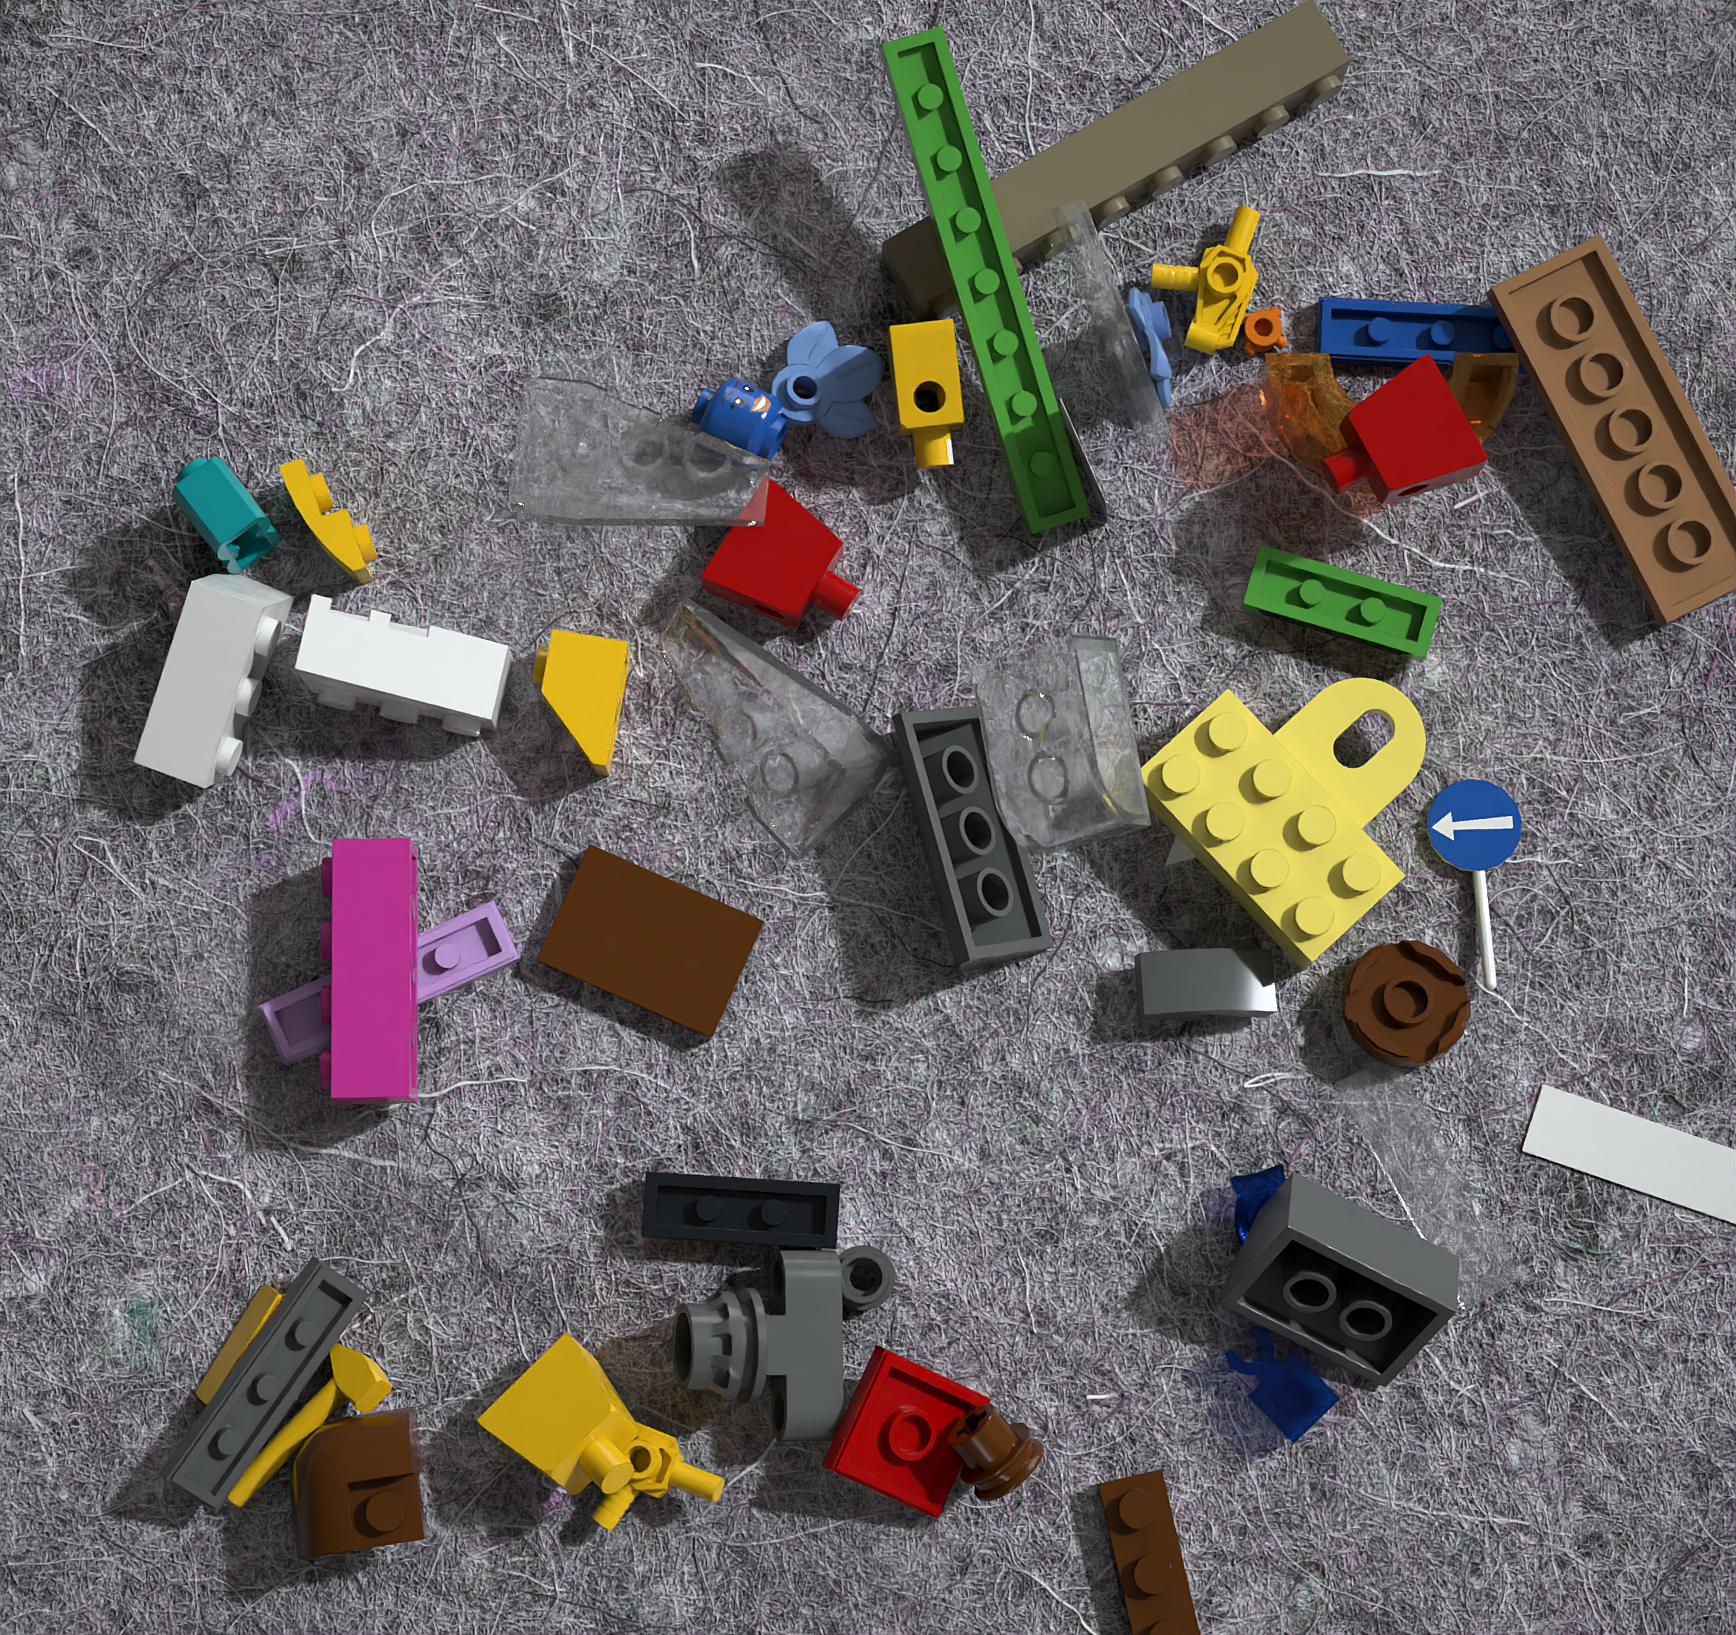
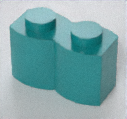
(224, 513)

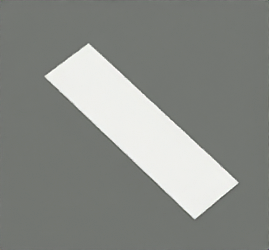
(1634, 1152)

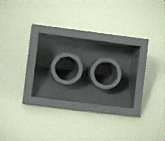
(1342, 1281)

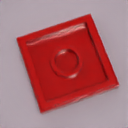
(900, 1431)

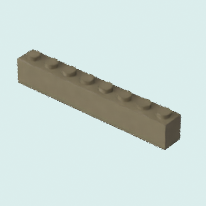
(1141, 147)

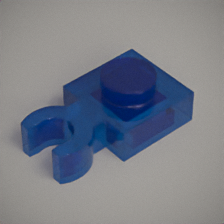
(1287, 1390)

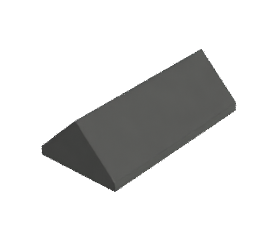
(972, 858)

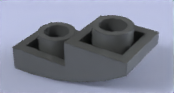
(1204, 983)

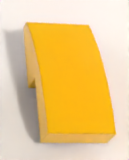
(343, 541)

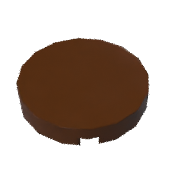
(1405, 1003)

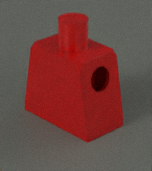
(1406, 438)
(781, 565)

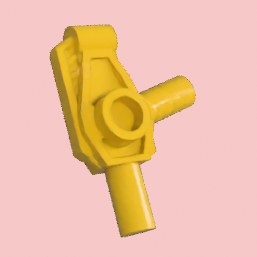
(1221, 285)
(656, 1471)

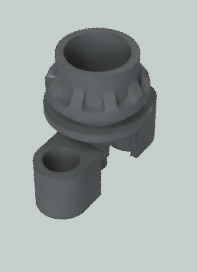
(732, 1345)

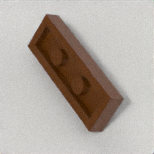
(1148, 1555)

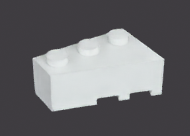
(403, 668)
(212, 677)

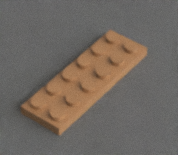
(1625, 425)

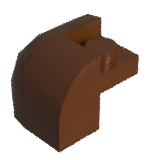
(358, 1484)

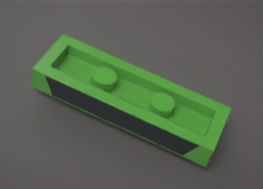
(1341, 603)

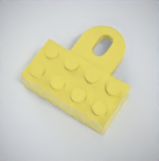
(1283, 814)

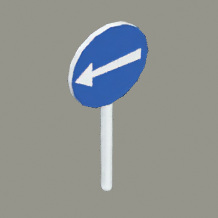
(1476, 830)

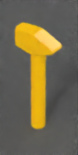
(354, 1379)

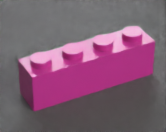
(373, 971)

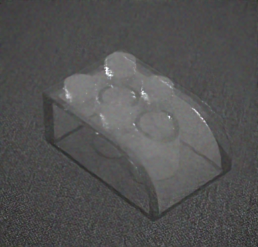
(1061, 743)

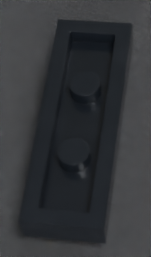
(741, 1210)

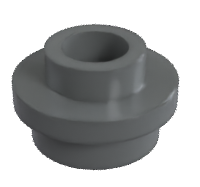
(884, 1273)

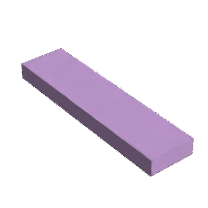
(447, 960)

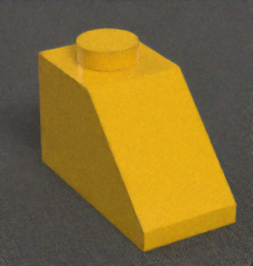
(585, 690)

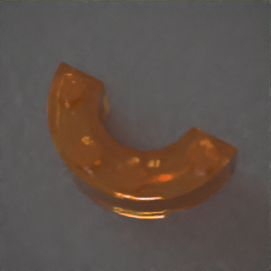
(1309, 404)

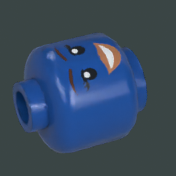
(742, 417)

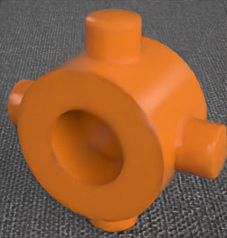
(1262, 331)

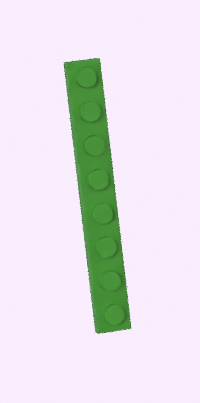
(984, 279)

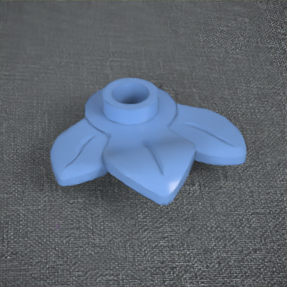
(1150, 328)
(834, 376)

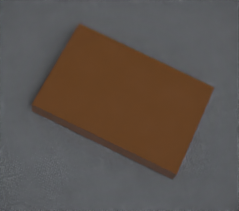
(650, 941)

